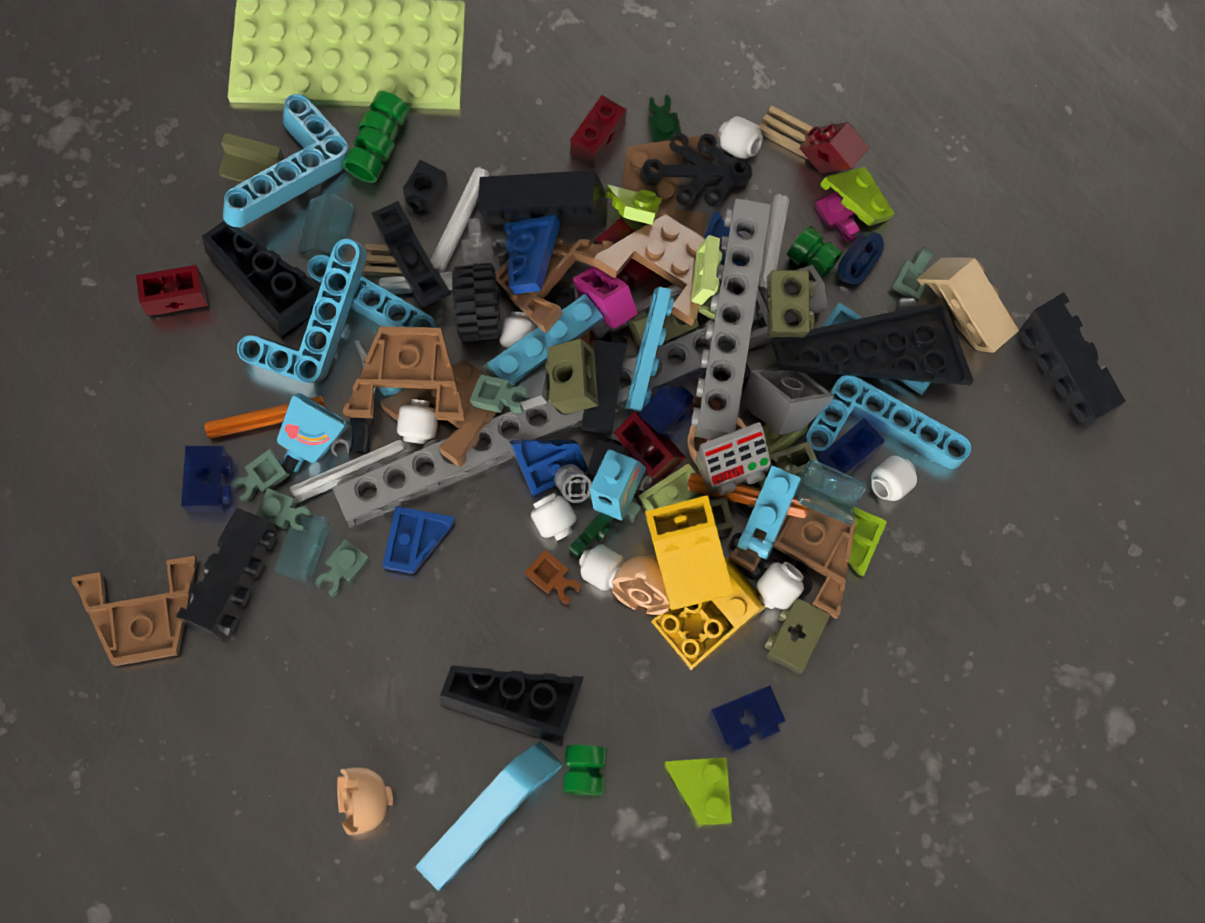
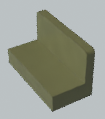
(246, 157)

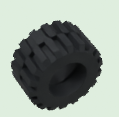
(476, 302)

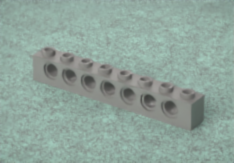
(754, 219)

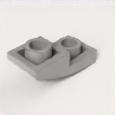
(537, 385)

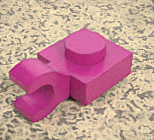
(837, 215)

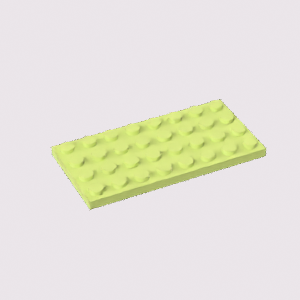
(348, 51)

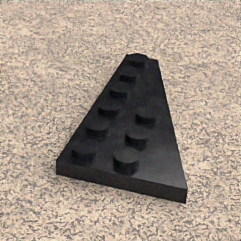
(892, 345)

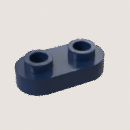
(861, 257)

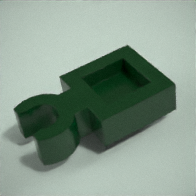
(662, 124)
(599, 529)

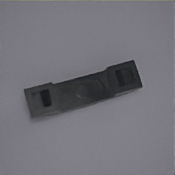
(409, 254)

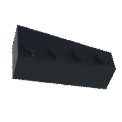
(571, 196)
(270, 284)
(1071, 361)
(229, 575)
(514, 699)

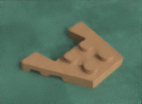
(669, 186)
(665, 249)
(564, 254)
(407, 360)
(467, 435)
(817, 543)
(140, 626)

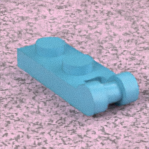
(770, 511)

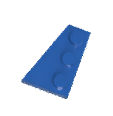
(530, 251)

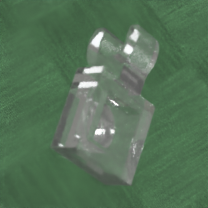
(476, 249)

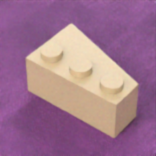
(972, 301)

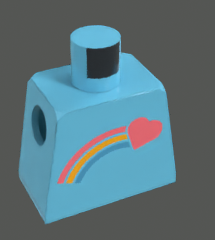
(308, 431)
(617, 481)

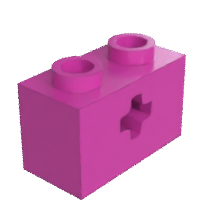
(608, 294)

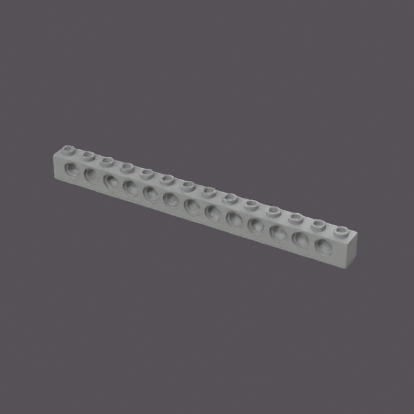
(416, 485)

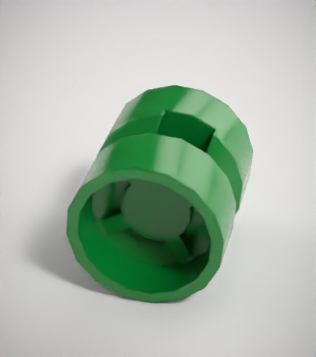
(385, 114)
(368, 154)
(811, 250)
(585, 770)

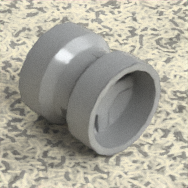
(568, 477)

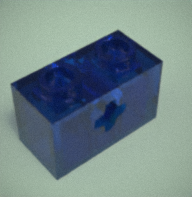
(668, 409)
(852, 448)
(198, 465)
(759, 704)

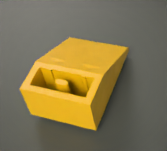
(689, 552)
(705, 626)

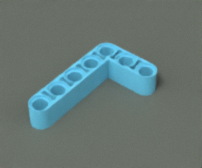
(316, 162)
(380, 313)
(317, 323)
(884, 422)
(488, 813)

